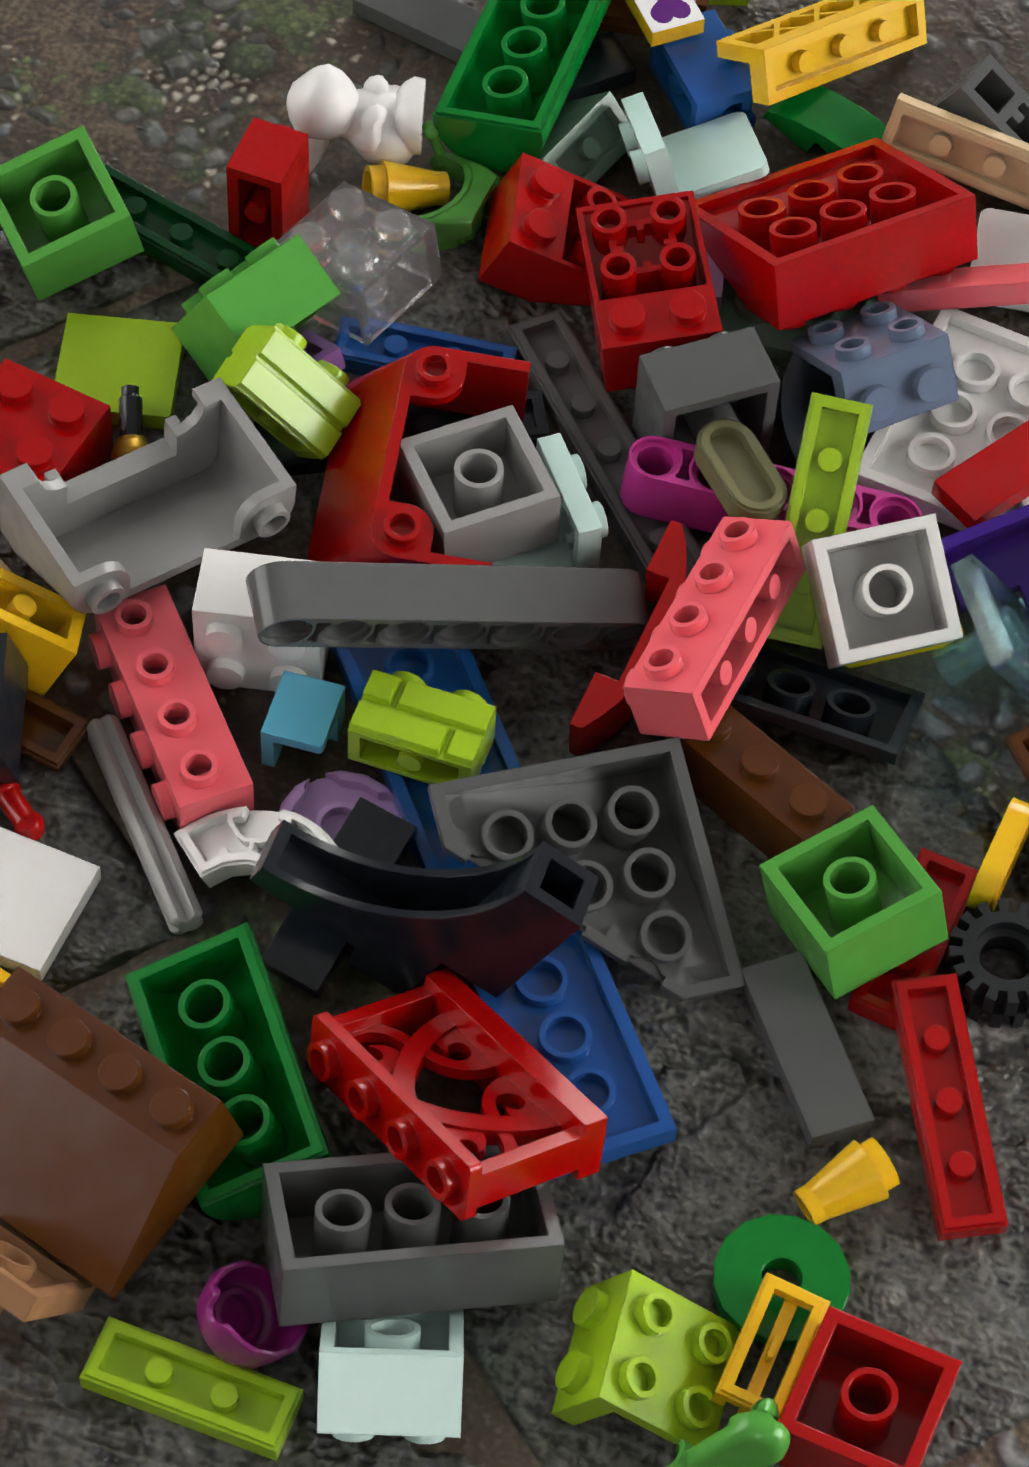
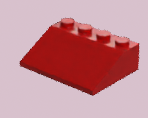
(837, 232)

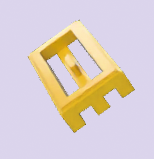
(793, 1297)

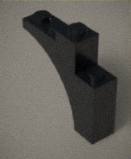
(409, 920)

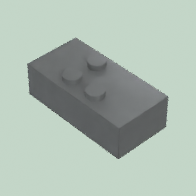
(375, 1243)

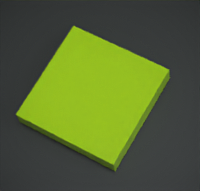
(112, 352)

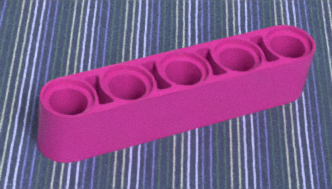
(668, 485)

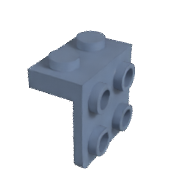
(883, 361)

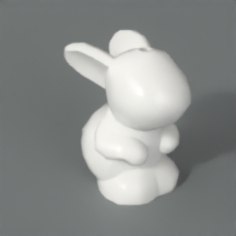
(374, 120)

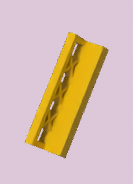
(823, 44)

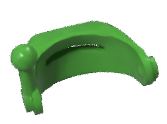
(464, 214)

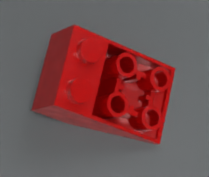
(534, 233)
(645, 280)

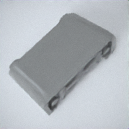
(151, 509)

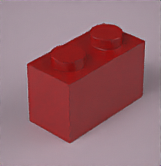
(267, 182)

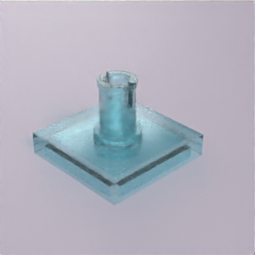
(999, 631)

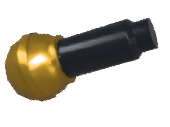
(130, 422)

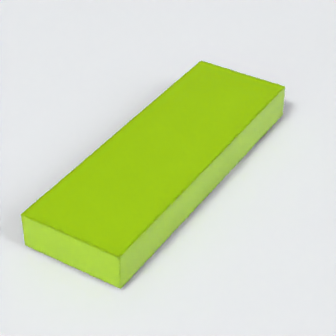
(192, 1388)

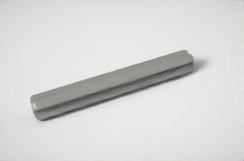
(144, 825)

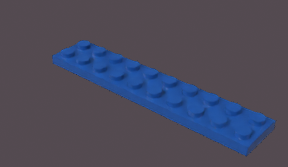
(569, 998)

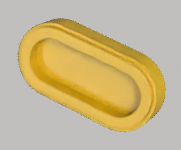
(1001, 856)

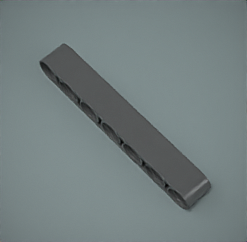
(446, 606)

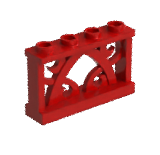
(542, 1108)

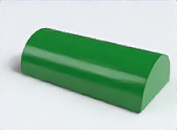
(515, 78)
(223, 1029)

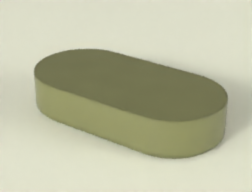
(739, 470)

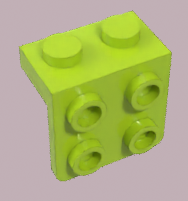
(644, 1358)

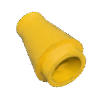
(406, 185)
(849, 1182)

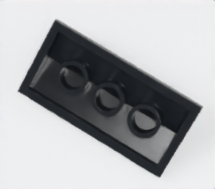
(829, 704)

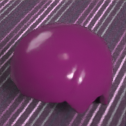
(241, 1317)

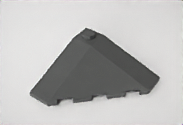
(633, 826)

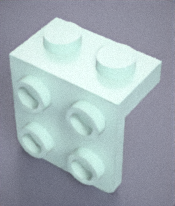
(695, 159)
(581, 521)

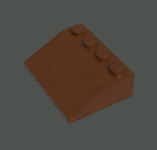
(96, 1136)

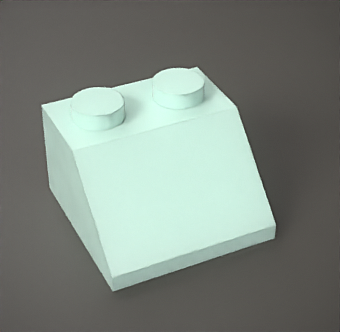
(392, 1377)

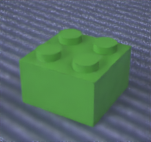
(64, 214)
(266, 289)
(854, 901)

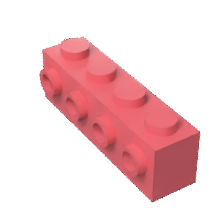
(714, 628)
(170, 708)

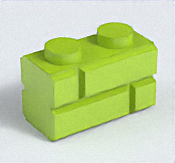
(288, 390)
(420, 729)

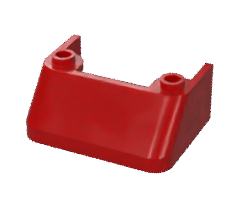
(354, 506)

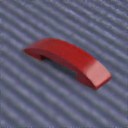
(604, 704)

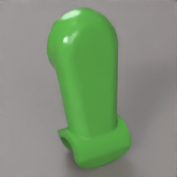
(746, 1441)

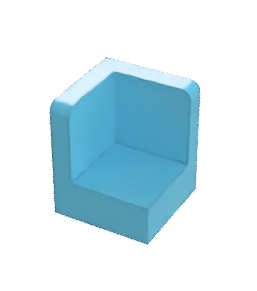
(302, 716)

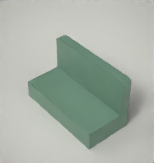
(586, 136)

